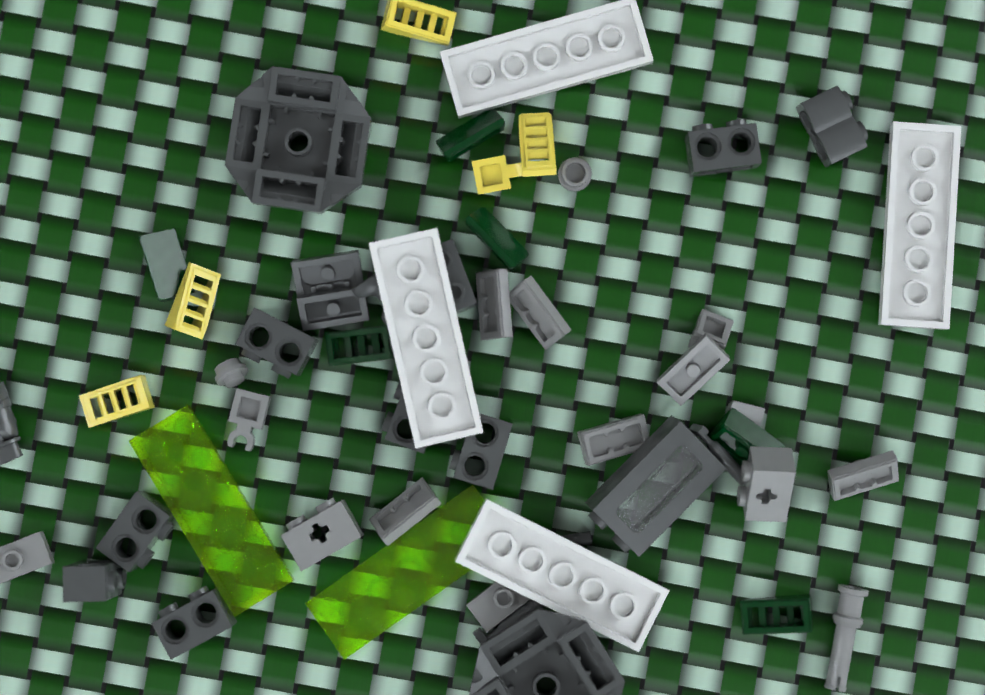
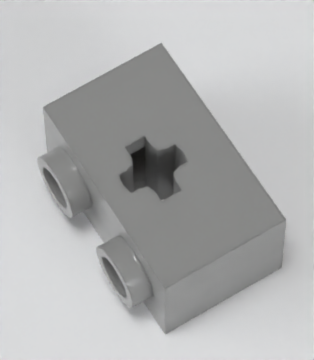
(767, 484)
(308, 549)

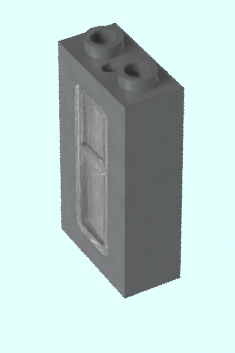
(654, 486)

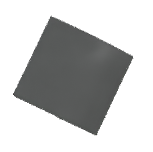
(325, 290)

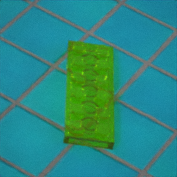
(211, 510)
(397, 577)

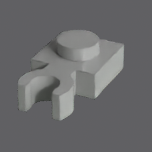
(249, 412)

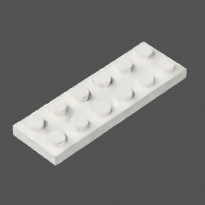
(546, 57)
(919, 225)
(426, 337)
(561, 574)

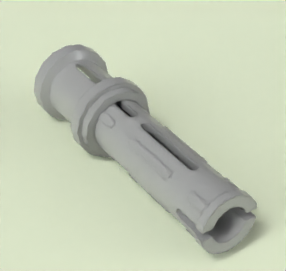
(847, 621)

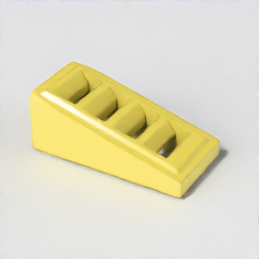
(415, 31)
(536, 142)
(179, 307)
(142, 393)

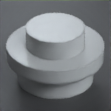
(574, 174)
(230, 373)

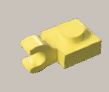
(494, 174)

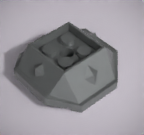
(292, 105)
(541, 647)

